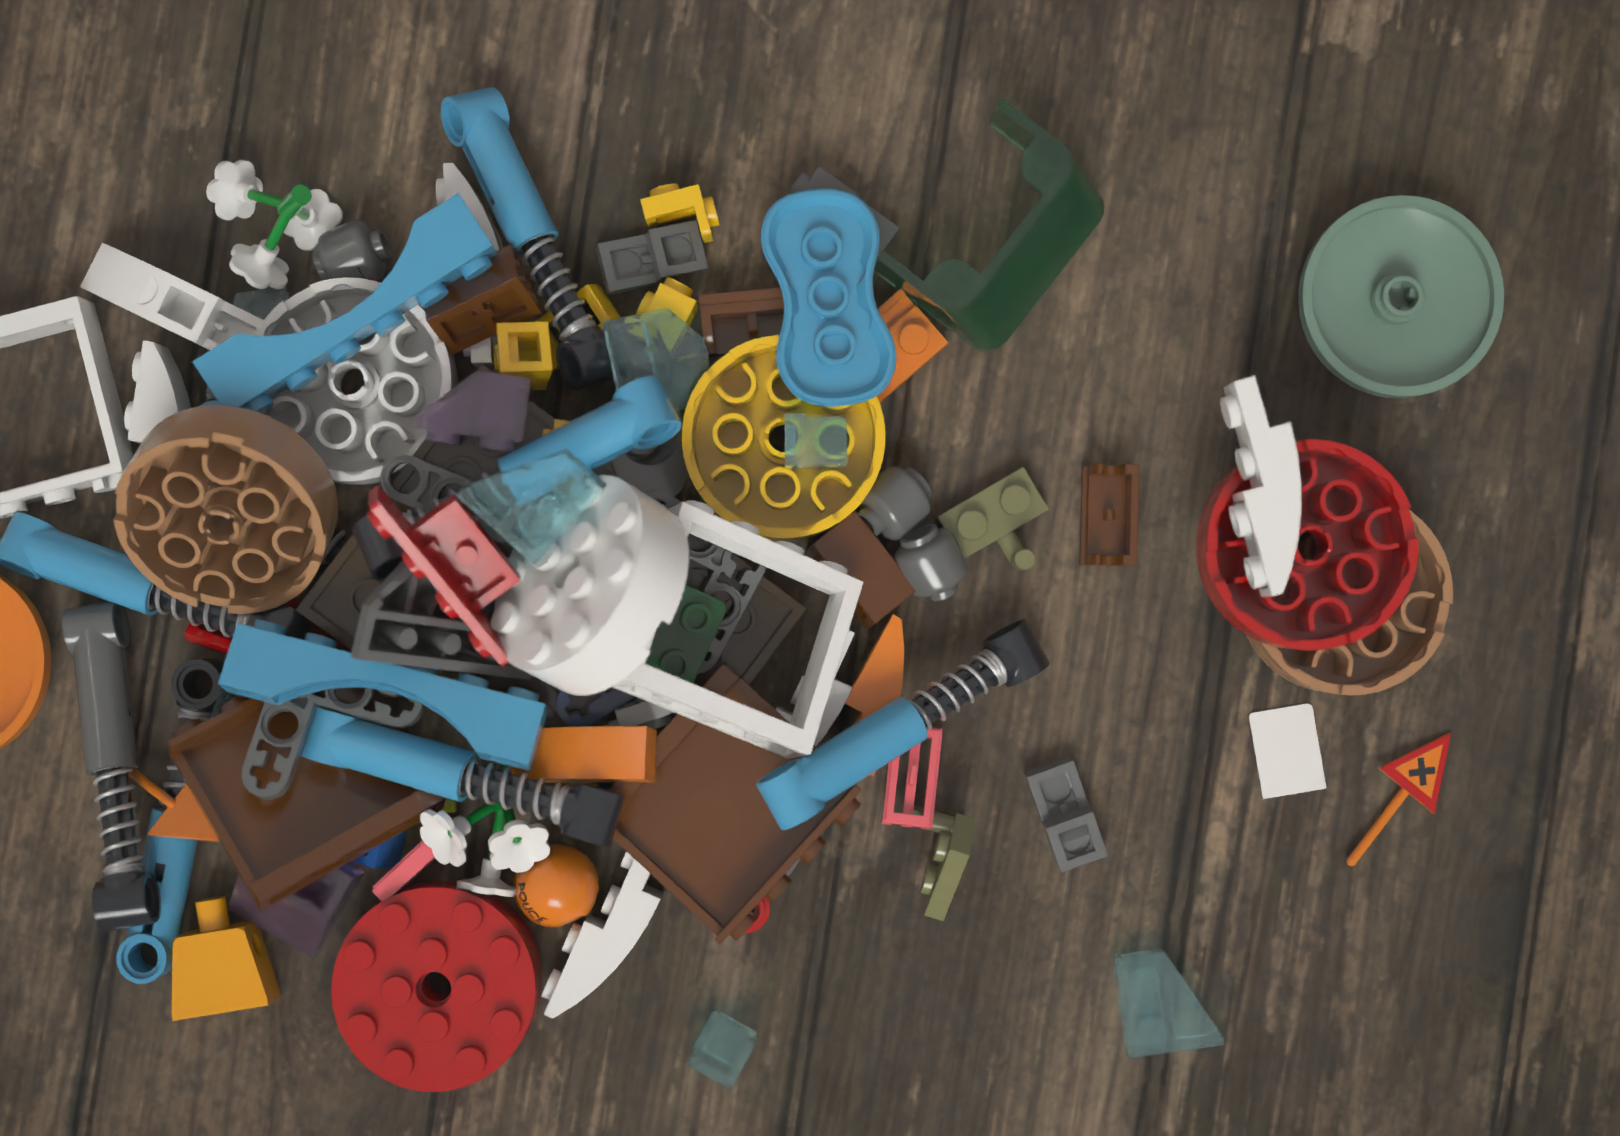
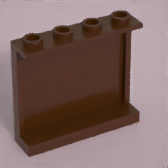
(707, 824)
(309, 830)

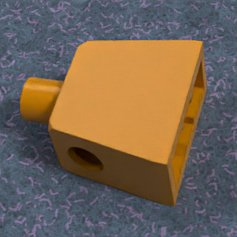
(220, 965)

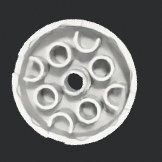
(401, 378)
(596, 593)

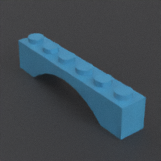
(439, 251)
(282, 668)

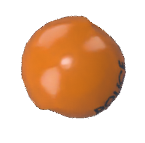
(557, 887)

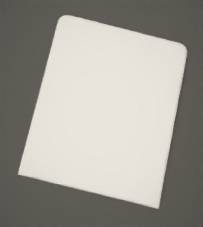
(1287, 750)

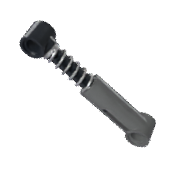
(98, 640)

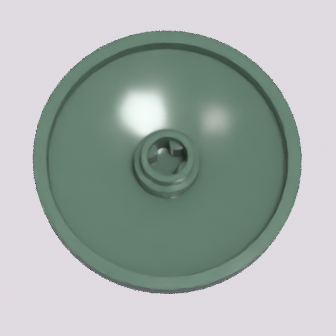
(1401, 296)

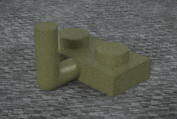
(995, 516)
(952, 854)

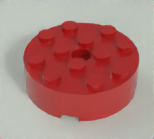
(1360, 559)
(426, 1036)

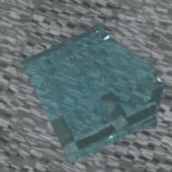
(660, 347)

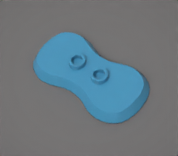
(831, 333)

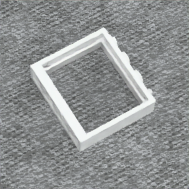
(53, 319)
(728, 715)

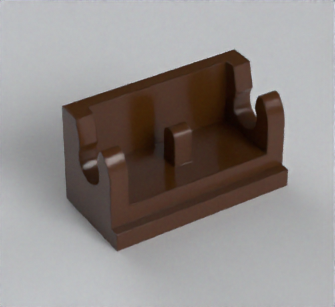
(477, 305)
(740, 317)
(1109, 515)
(867, 560)

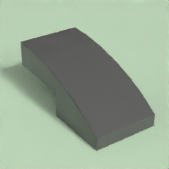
(651, 257)
(1065, 813)

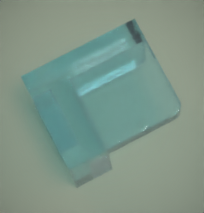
(815, 442)
(722, 1048)

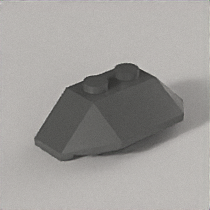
(410, 628)

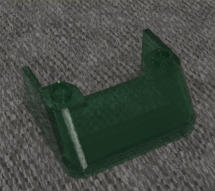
(993, 304)

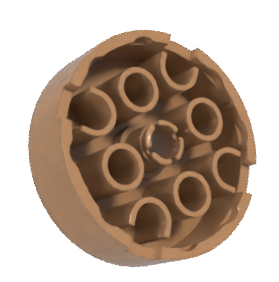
(226, 509)
(1389, 652)

